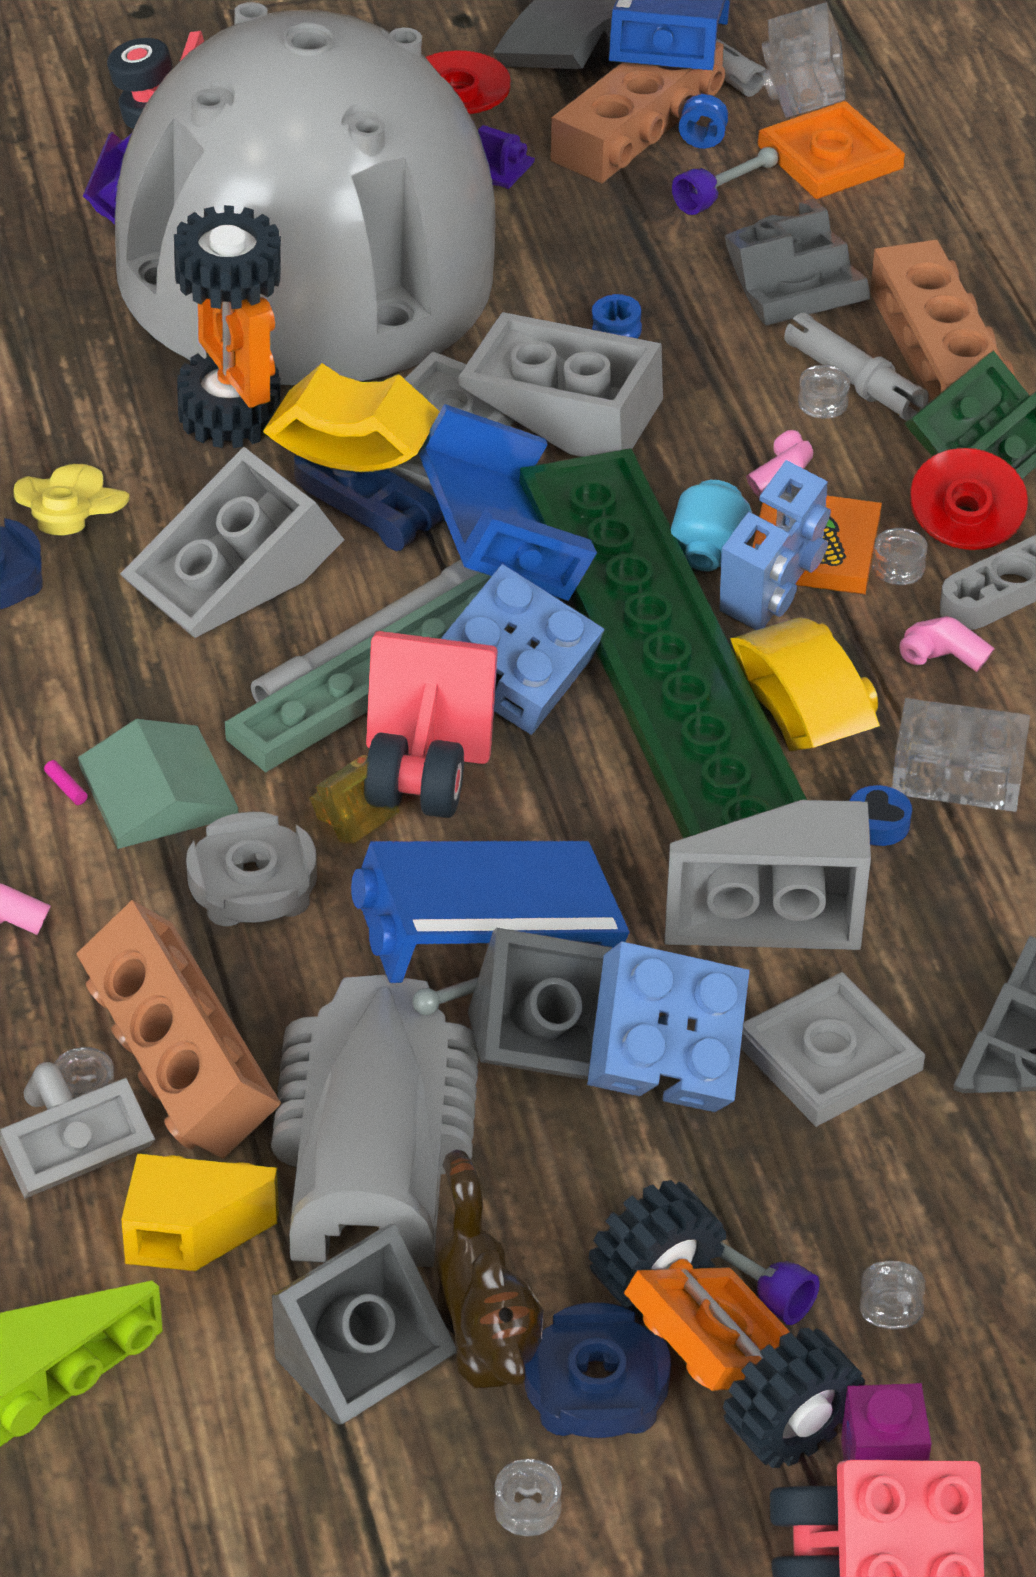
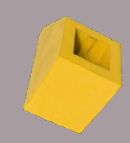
(194, 1210)

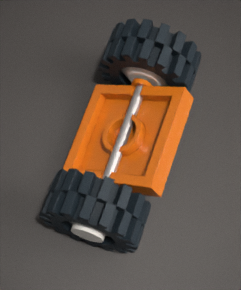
(226, 267)
(661, 1268)

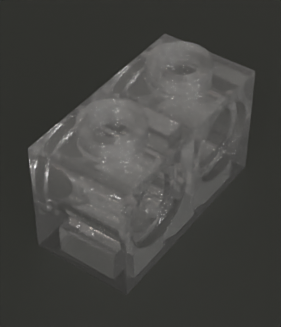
(804, 60)
(960, 754)

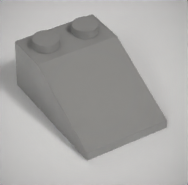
(568, 382)
(233, 547)
(773, 879)

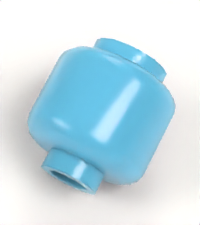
(706, 520)

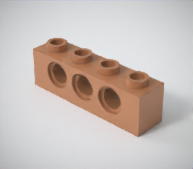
(626, 114)
(930, 313)
(176, 1031)

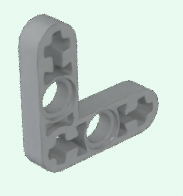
(979, 594)

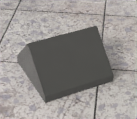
(537, 1003)
(359, 1326)

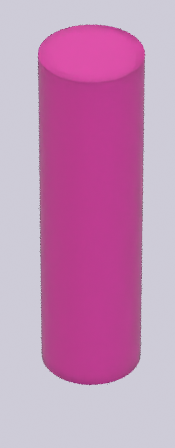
(65, 782)

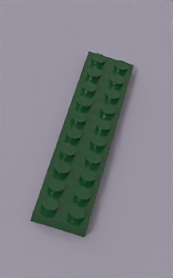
(664, 646)

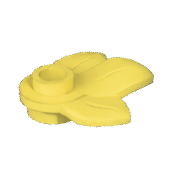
(68, 498)

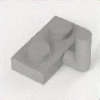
(71, 1133)

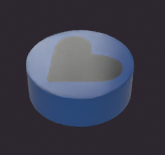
(888, 813)

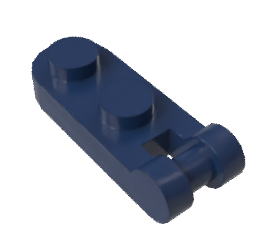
(372, 500)

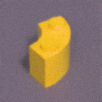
(352, 421)
(806, 682)

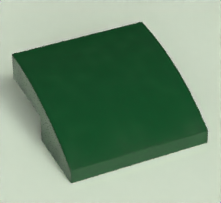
(982, 412)

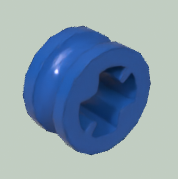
(703, 106)
(621, 309)

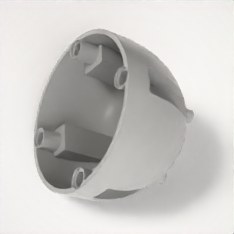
(354, 162)

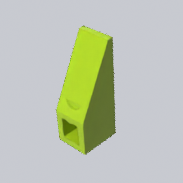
(66, 1347)

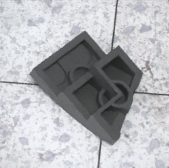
(557, 34)
(795, 265)
(1006, 1048)

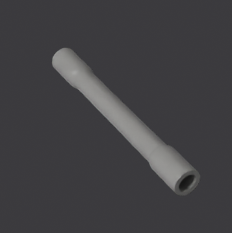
(301, 665)

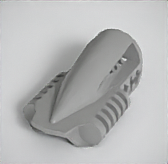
(371, 1113)

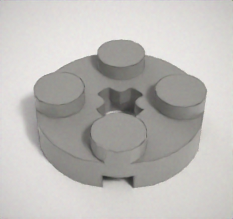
(238, 895)

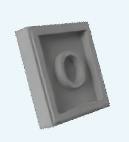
(830, 1049)

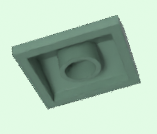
(155, 781)

